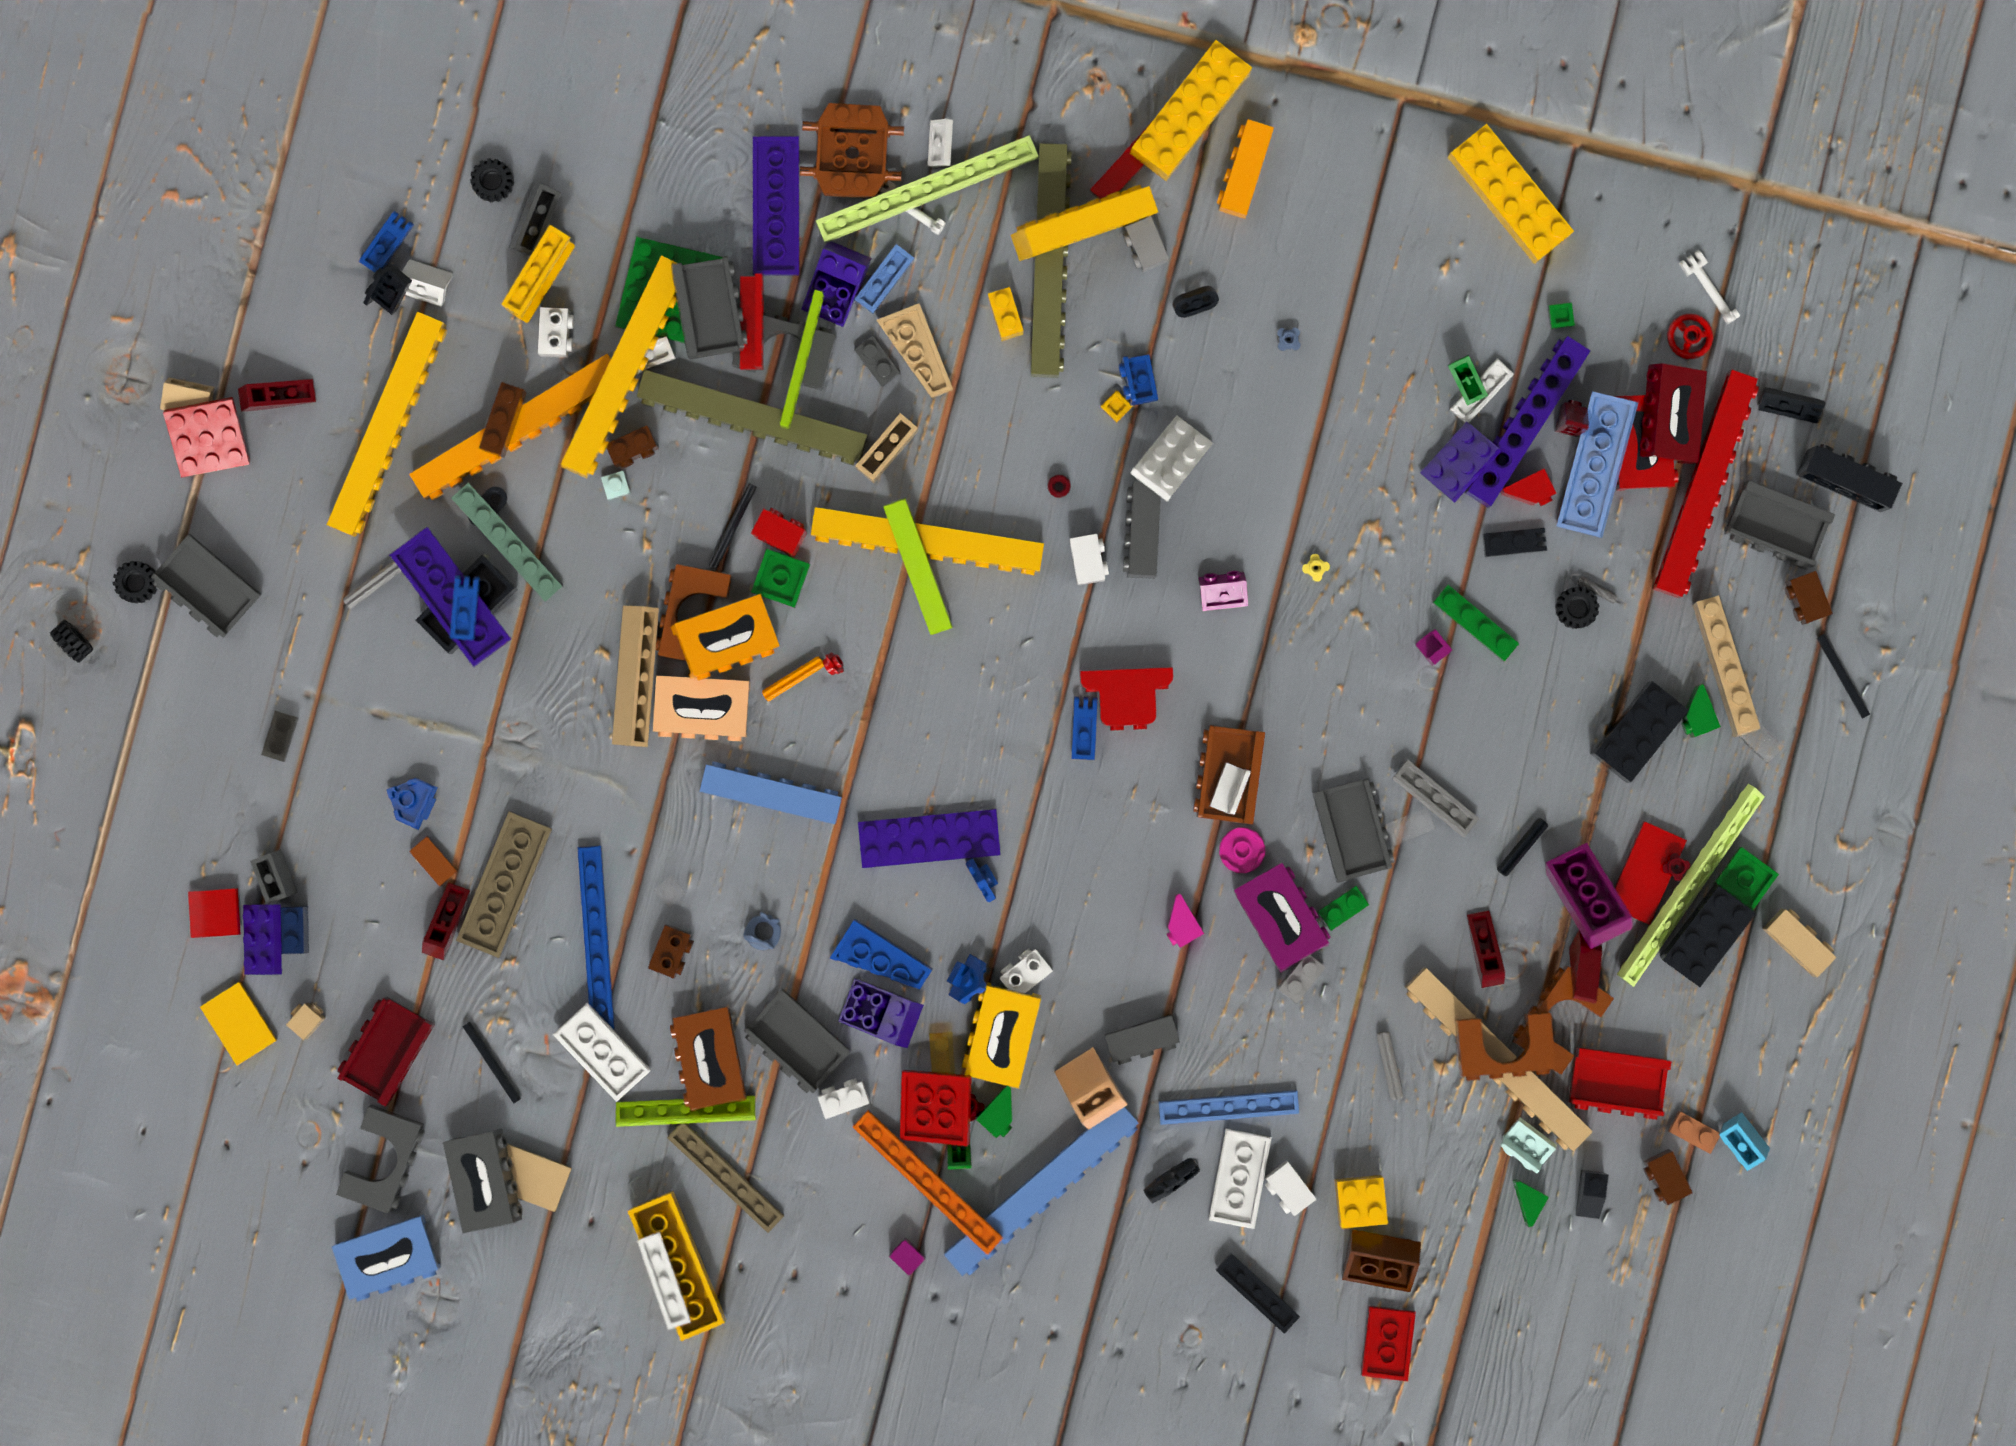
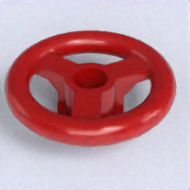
(1698, 334)

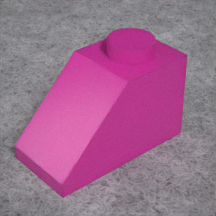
(1182, 923)

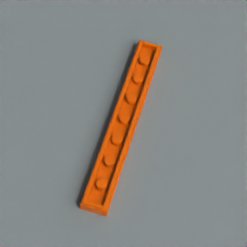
(928, 1182)

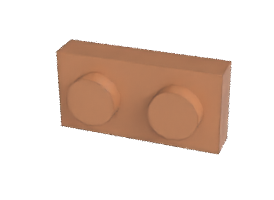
(1694, 1132)

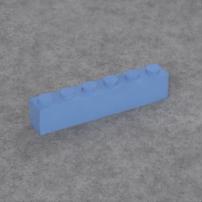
(771, 794)

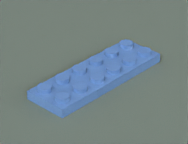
(1597, 465)

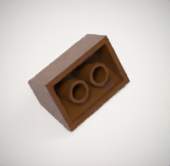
(1381, 1260)

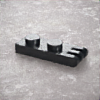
(1791, 405)
(1513, 542)

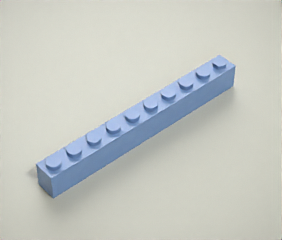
(1044, 1185)

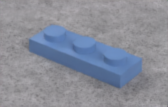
(884, 279)

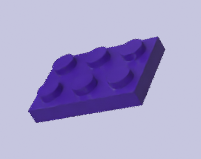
(1460, 462)
(262, 939)

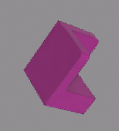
(1433, 647)
(907, 1256)

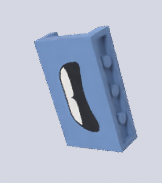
(386, 1258)

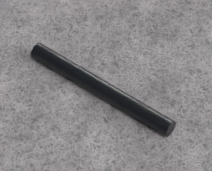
(734, 522)
(1843, 676)
(491, 1062)

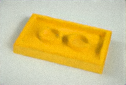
(238, 1023)

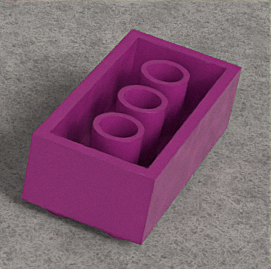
(1588, 895)

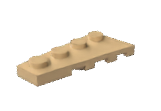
(915, 343)

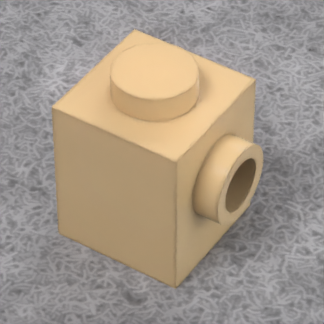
(306, 1020)

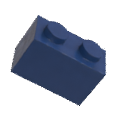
(294, 930)

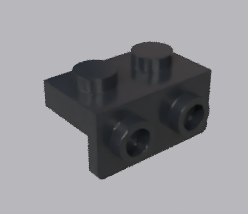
(388, 288)

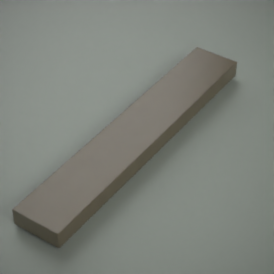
(725, 1176)

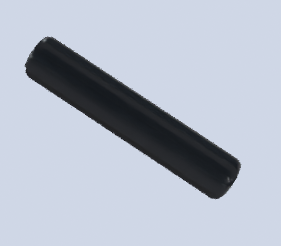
(1522, 847)

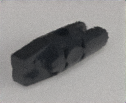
(1171, 1180)

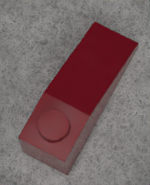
(276, 394)
(1572, 419)
(445, 921)
(1486, 949)
(1585, 969)

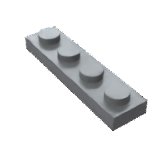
(1435, 798)

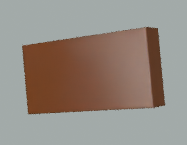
(433, 861)

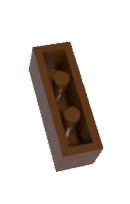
(502, 419)

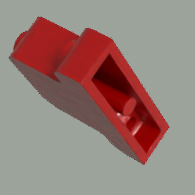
(1127, 694)

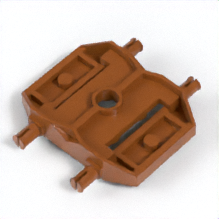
(833, 148)

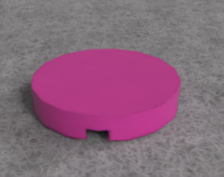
(1242, 850)

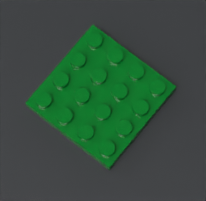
(642, 264)

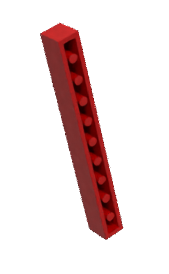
(1705, 484)

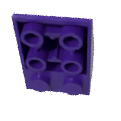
(839, 278)
(881, 1013)

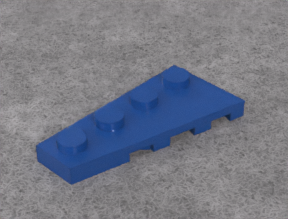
(872, 952)

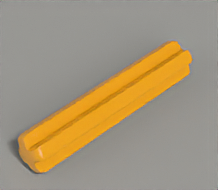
(793, 678)

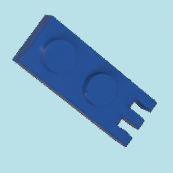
(386, 243)
(464, 609)
(1084, 729)

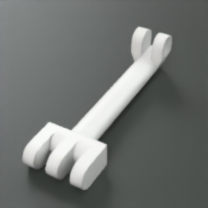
(936, 226)
(1696, 267)

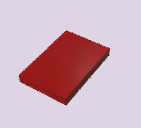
(1388, 1343)

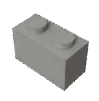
(1146, 244)
(1301, 978)

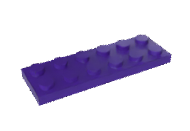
(776, 206)
(433, 577)
(929, 838)

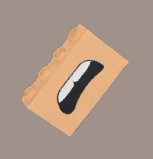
(701, 707)

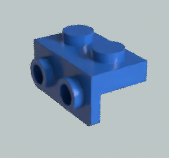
(1139, 380)

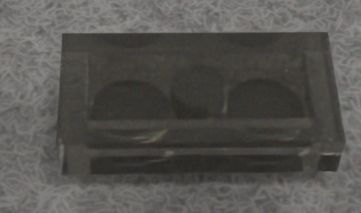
(279, 736)

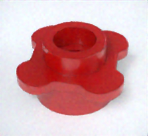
(833, 664)

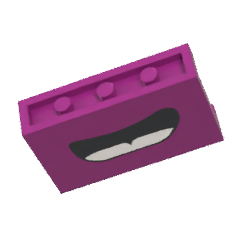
(1282, 916)

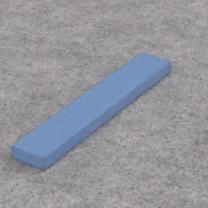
(1228, 1107)

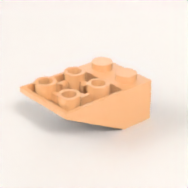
(1090, 1088)

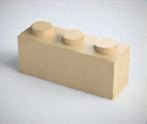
(886, 448)
(1800, 942)

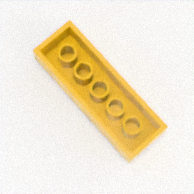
(1191, 110)
(1510, 193)
(1083, 221)
(666, 1217)

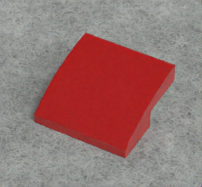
(214, 913)

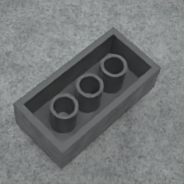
(1143, 532)

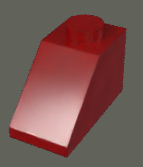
(1532, 489)

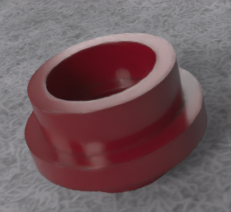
(1051, 486)

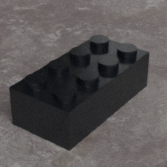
(1849, 478)
(493, 590)
(1639, 732)
(1708, 934)

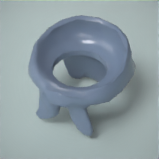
(749, 933)

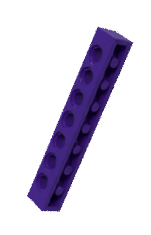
(1576, 355)

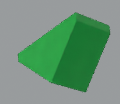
(1467, 380)
(959, 1156)
(1530, 1202)

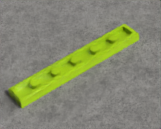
(802, 359)
(918, 566)
(674, 1112)

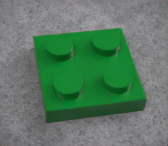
(780, 578)
(1746, 877)

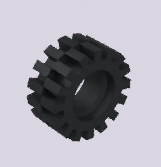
(492, 194)
(123, 575)
(1563, 607)
(71, 641)

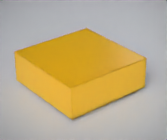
(1116, 406)

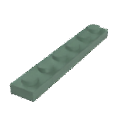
(506, 542)

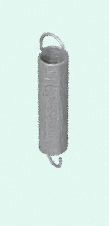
(1597, 589)

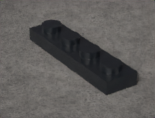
(1257, 1293)

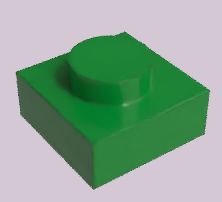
(1561, 315)

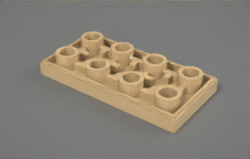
(538, 1178)

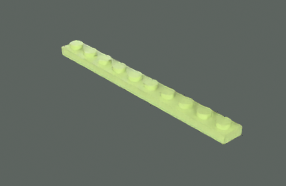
(927, 189)
(1690, 885)

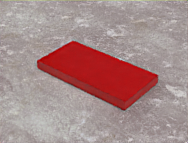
(1642, 877)

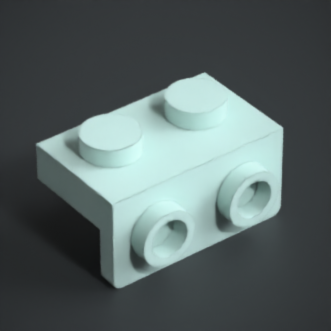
(1527, 1145)

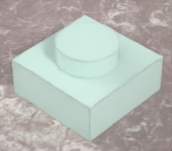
(615, 485)

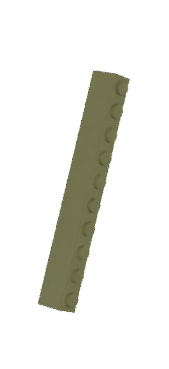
(1049, 265)
(750, 416)

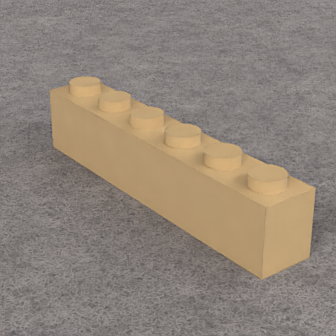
(1726, 666)
(635, 676)

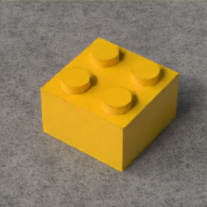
(1361, 1201)

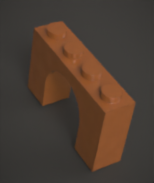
(685, 583)
(1559, 991)
(1536, 1056)

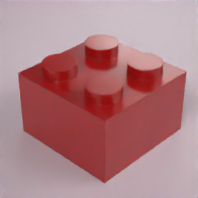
(778, 532)

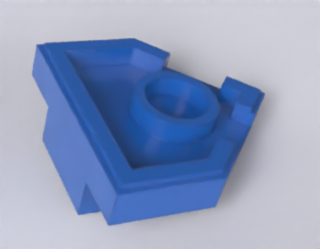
(412, 801)
(984, 879)
(967, 979)

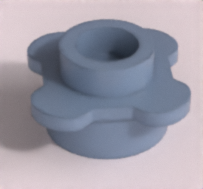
(1284, 334)

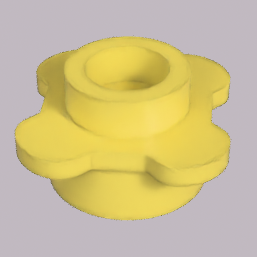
(1315, 561)

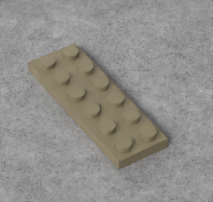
(504, 884)

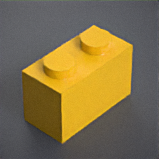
(1005, 314)

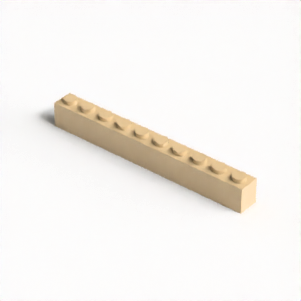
(1529, 1089)

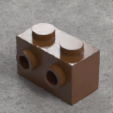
(632, 446)
(1808, 598)
(670, 951)
(1667, 1177)

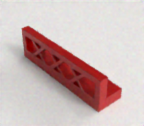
(753, 321)

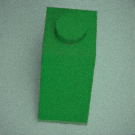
(1701, 715)
(998, 1114)

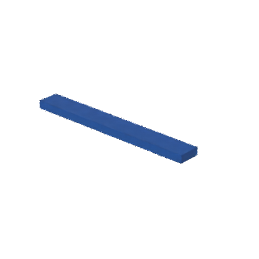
(596, 932)

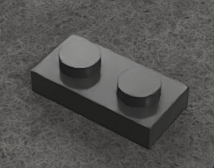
(877, 361)

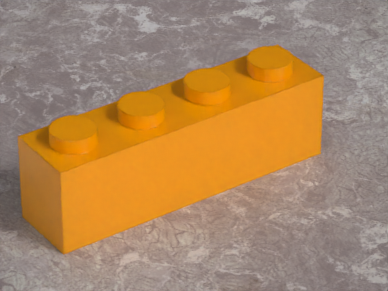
(1246, 168)

